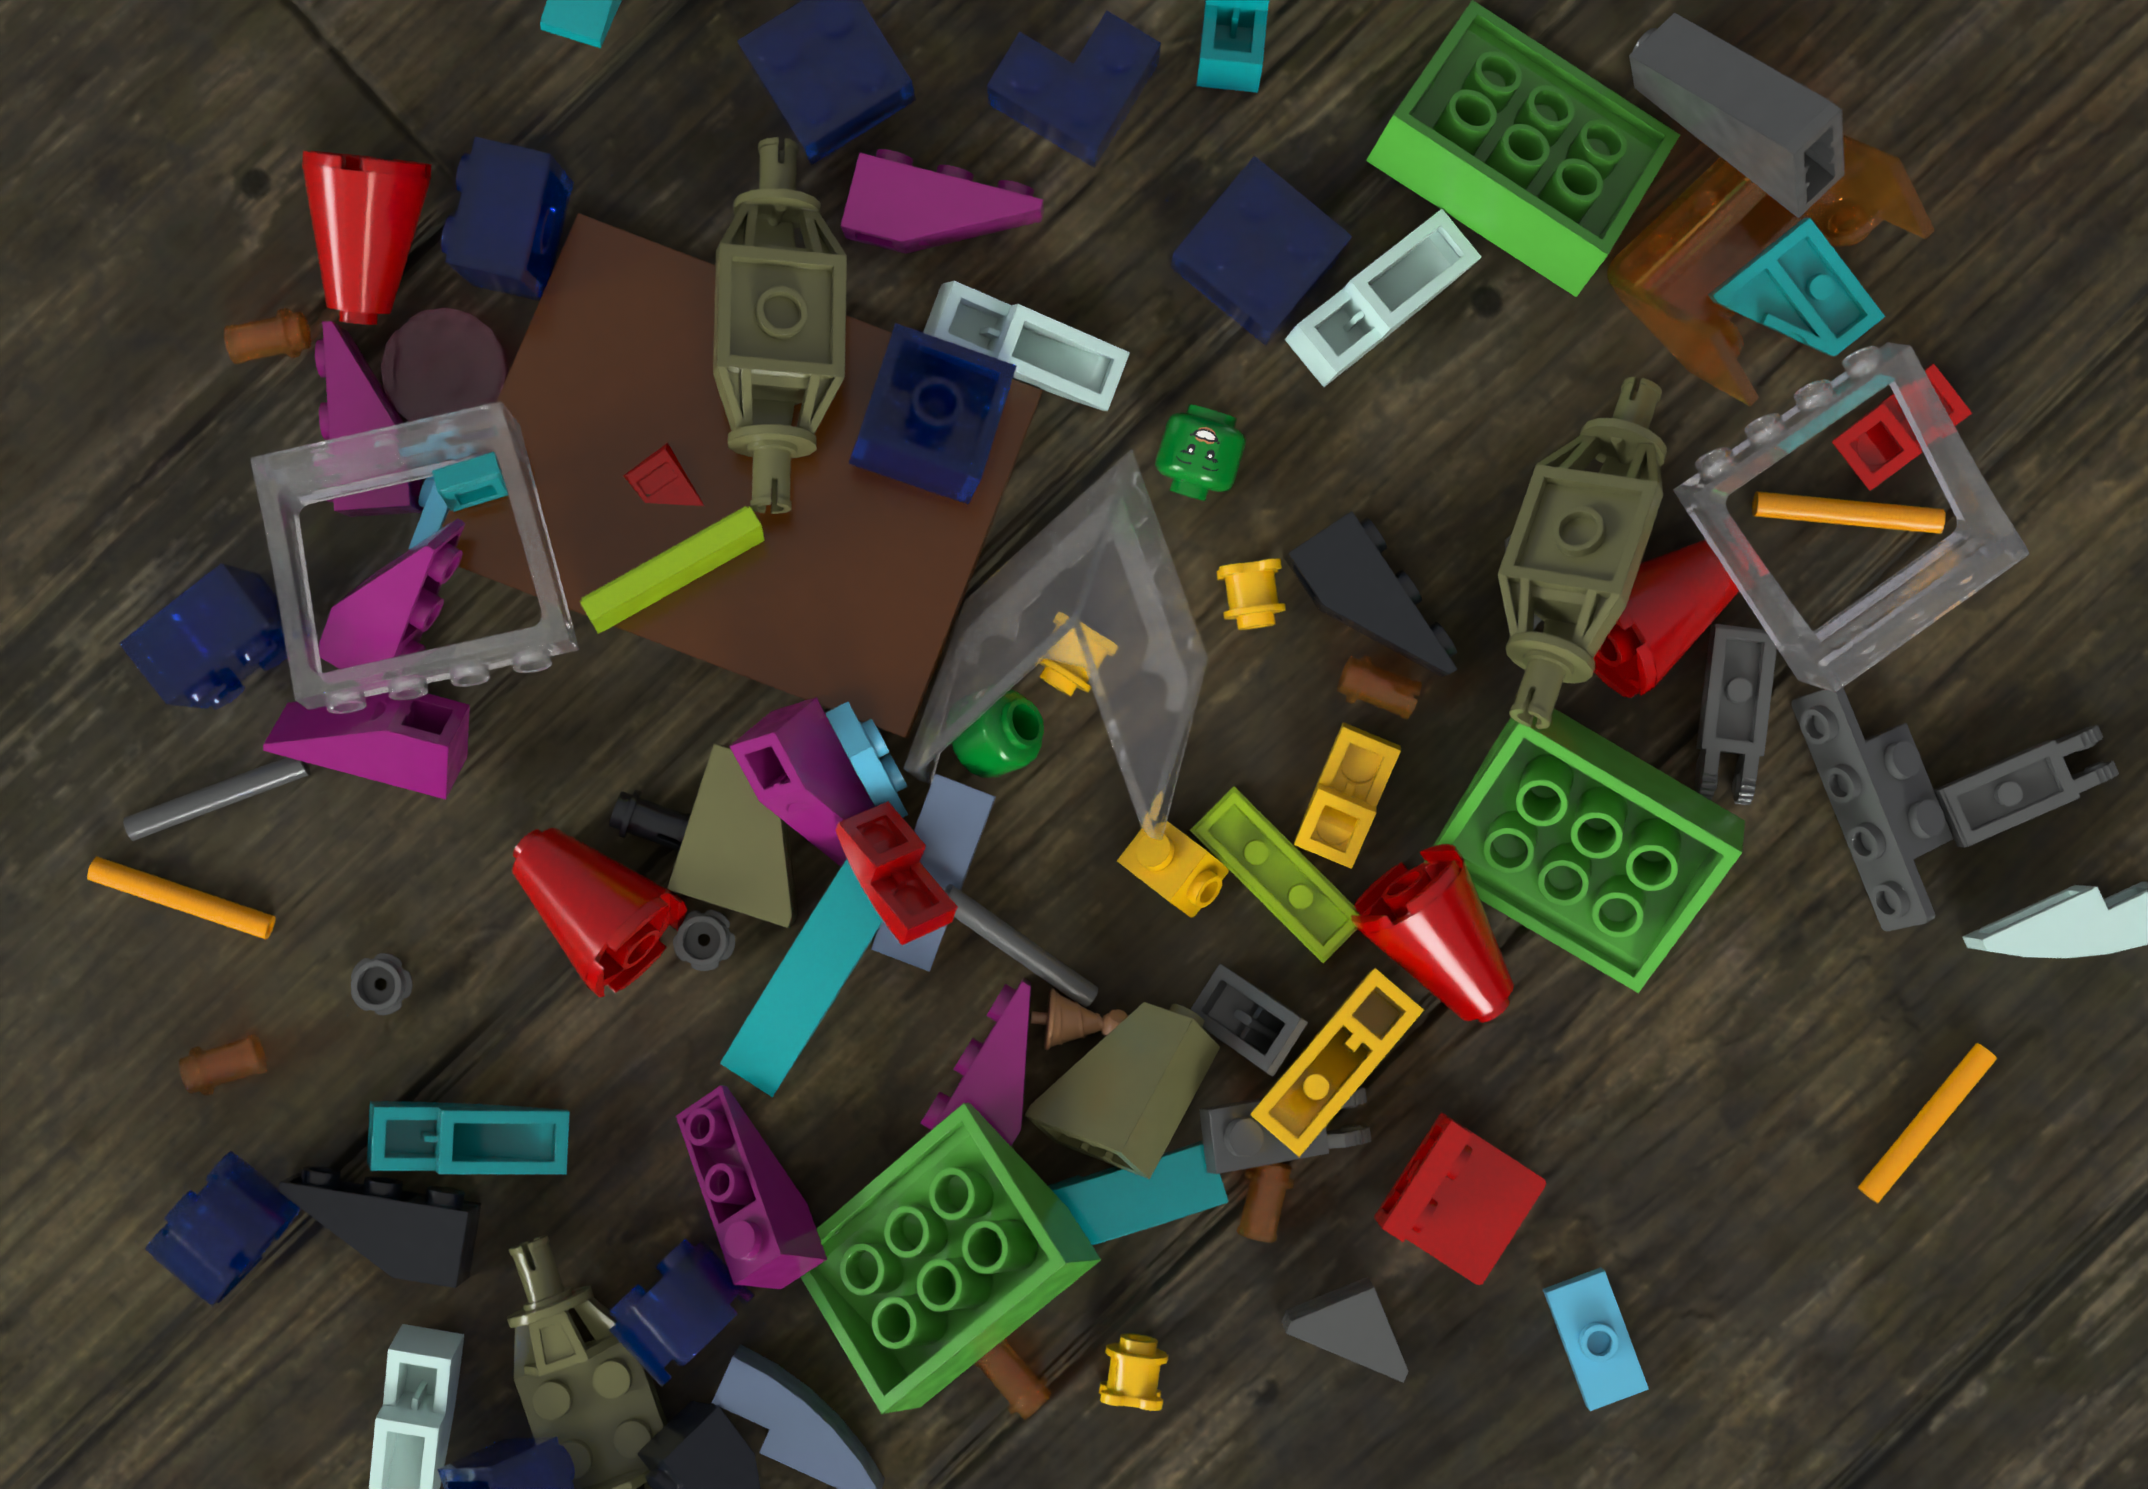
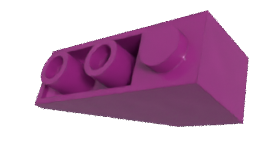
(922, 209)
(356, 406)
(393, 605)
(390, 741)
(803, 773)
(993, 1069)
(749, 1196)

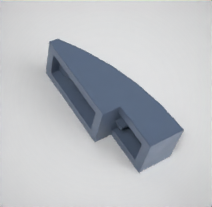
(951, 830)
(801, 1425)

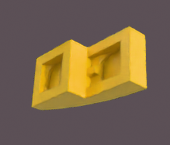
(1347, 795)

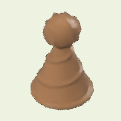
(1070, 1021)

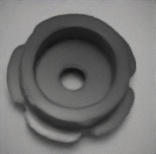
(687, 943)
(364, 987)

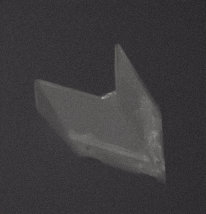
(1094, 597)

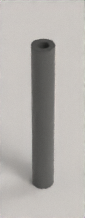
(214, 797)
(1022, 948)

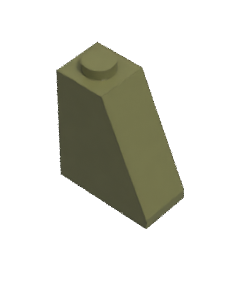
(736, 847)
(1129, 1089)

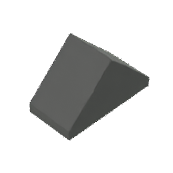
(1248, 1019)
(1351, 1326)

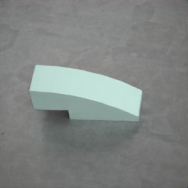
(1382, 297)
(1044, 349)
(2070, 925)
(416, 1409)

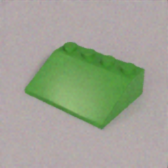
(1523, 148)
(1591, 845)
(943, 1260)

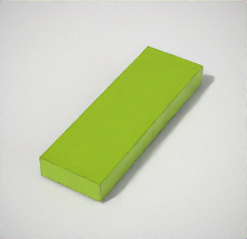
(673, 569)
(1277, 874)

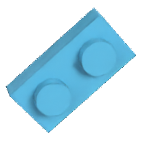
(864, 748)

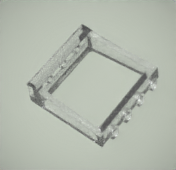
(388, 458)
(1909, 600)

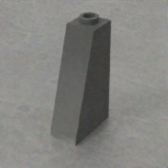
(1743, 111)

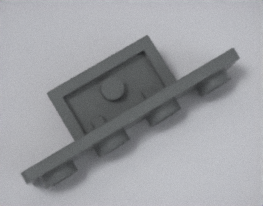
(1879, 802)

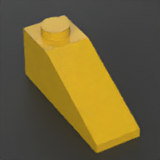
(1336, 1061)

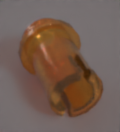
(268, 337)
(1378, 687)
(222, 1064)
(1265, 1201)
(1014, 1379)

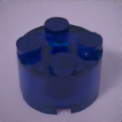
(223, 1229)
(679, 1311)

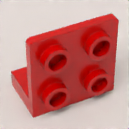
(1460, 1199)

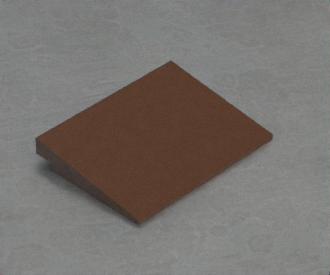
(848, 584)

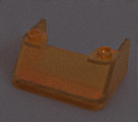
(1723, 226)

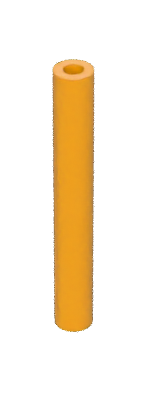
(1848, 512)
(181, 897)
(1927, 1122)

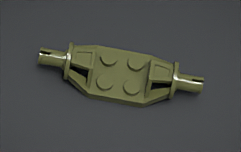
(777, 324)
(1580, 548)
(578, 1391)

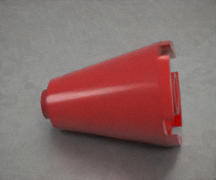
(363, 227)
(1664, 616)
(596, 907)
(1438, 933)

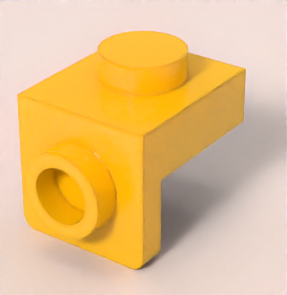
(1175, 868)

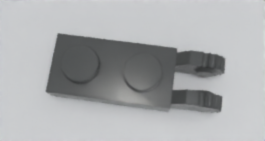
(1735, 707)
(2020, 787)
(1240, 1142)

